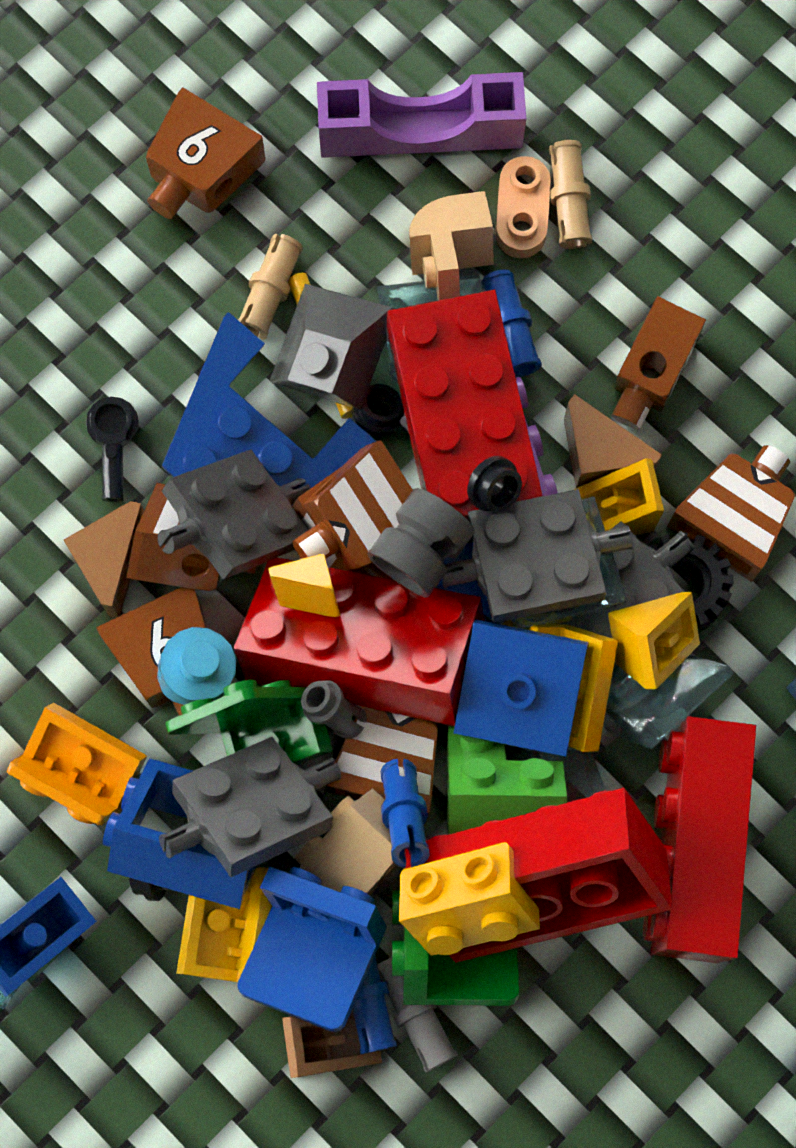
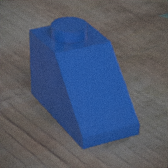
(40, 933)

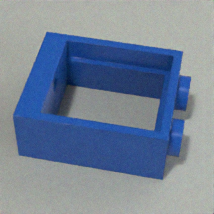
(137, 849)

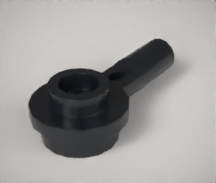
(112, 425)

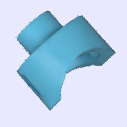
(196, 665)

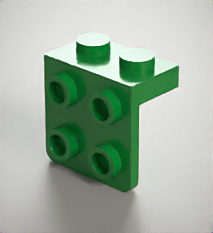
(254, 714)
(441, 981)

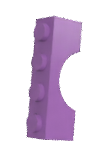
(477, 115)

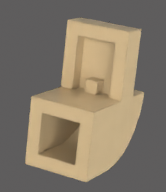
(450, 237)

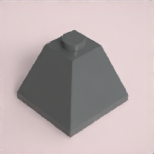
(332, 346)

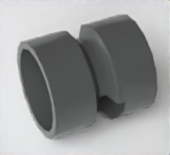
(421, 542)

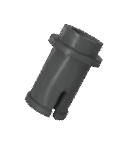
(325, 704)

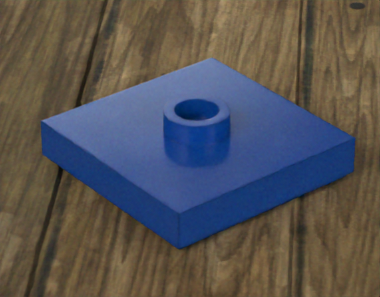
(520, 687)

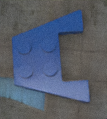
(224, 424)

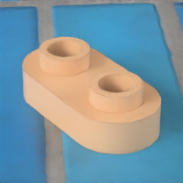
(525, 204)

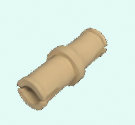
(570, 194)
(270, 284)

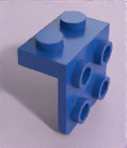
(312, 948)

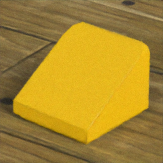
(305, 586)

